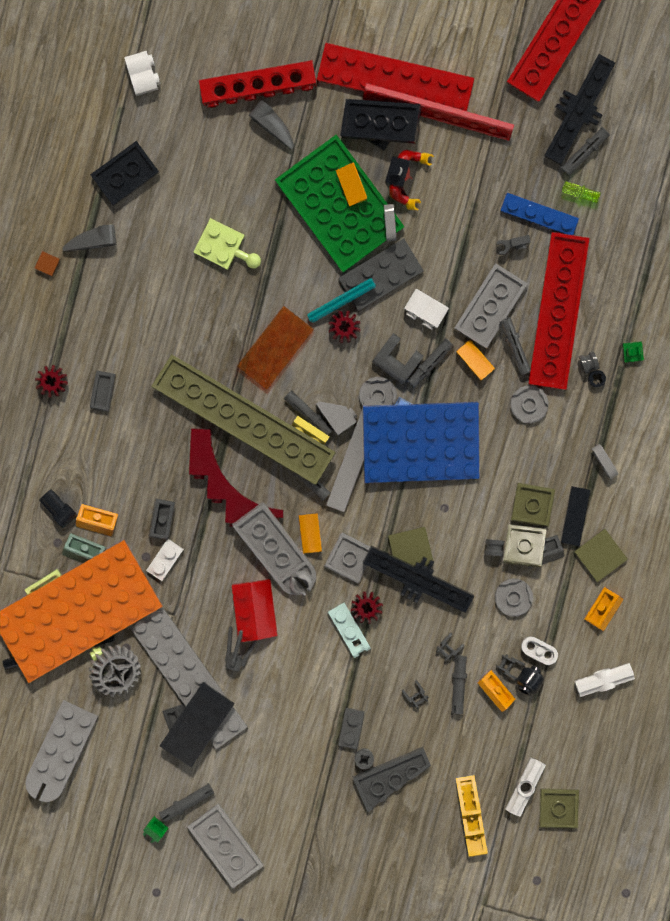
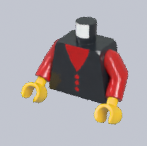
(401, 176)

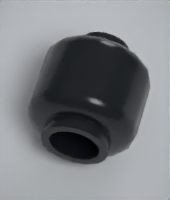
(530, 680)

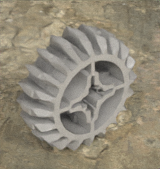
(128, 665)

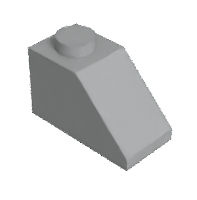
(338, 416)

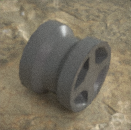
(589, 362)
(494, 547)
(366, 756)

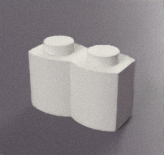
(141, 73)
(426, 309)

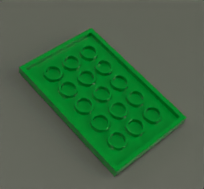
(321, 202)

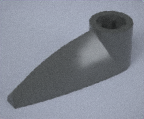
(271, 122)
(95, 238)

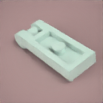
(348, 629)

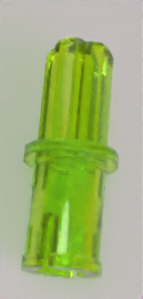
(581, 192)

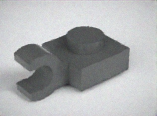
(519, 243)

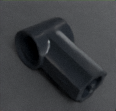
(60, 511)

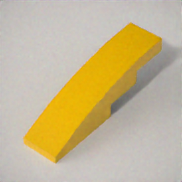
(471, 816)

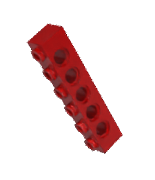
(266, 75)

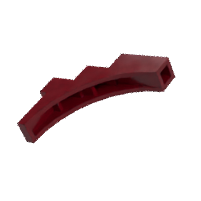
(203, 463)

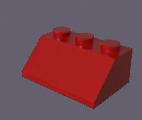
(254, 610)

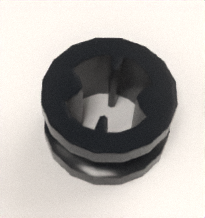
(591, 379)

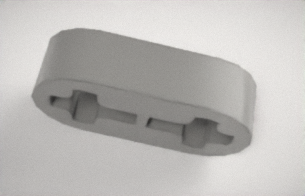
(390, 222)
(604, 461)

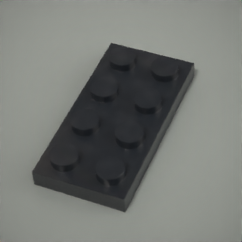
(381, 121)
(197, 724)

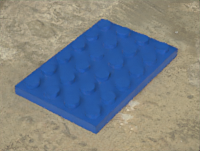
(421, 442)

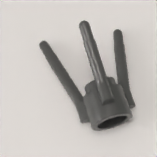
(234, 659)

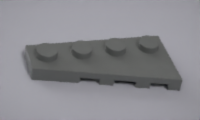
(381, 781)

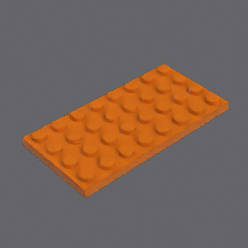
(77, 611)

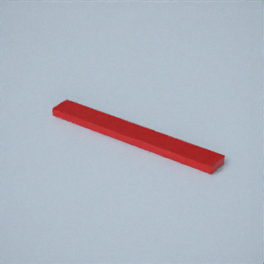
(443, 113)

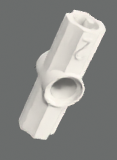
(604, 680)
(520, 798)

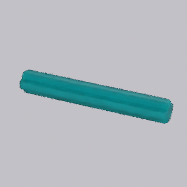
(341, 300)

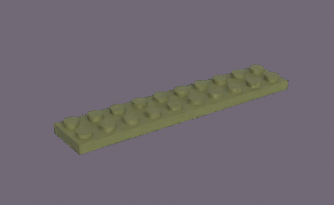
(243, 419)

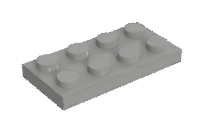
(490, 305)
(225, 845)

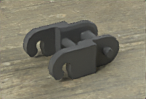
(443, 642)
(513, 660)
(411, 699)

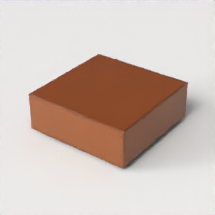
(47, 263)

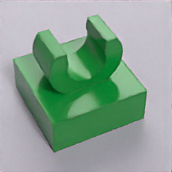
(633, 352)
(155, 829)

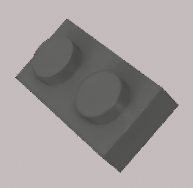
(351, 728)

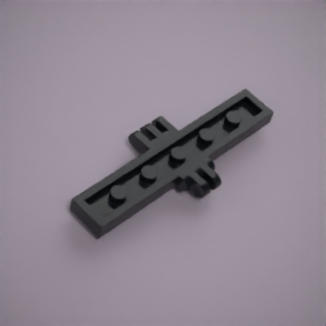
(579, 109)
(418, 579)

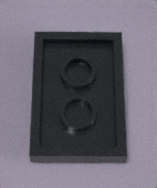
(124, 173)

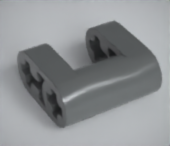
(391, 365)

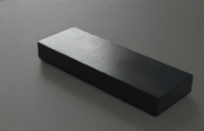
(575, 516)

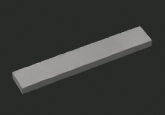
(350, 466)

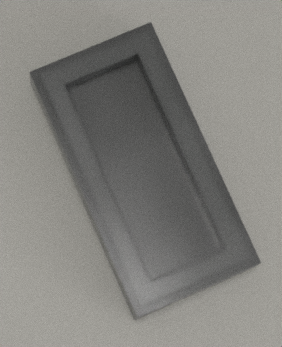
(102, 391)

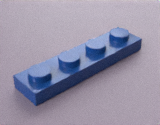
(539, 214)

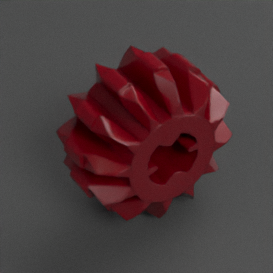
(339, 323)
(47, 387)
(373, 605)

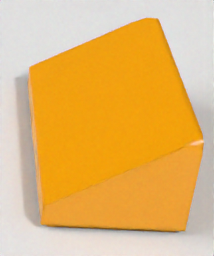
(351, 184)
(475, 360)
(96, 520)
(310, 533)
(604, 609)

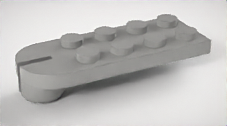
(276, 550)
(60, 751)

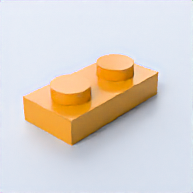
(496, 691)

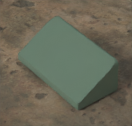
(81, 549)

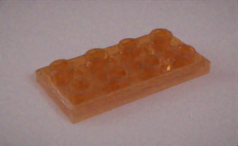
(275, 347)

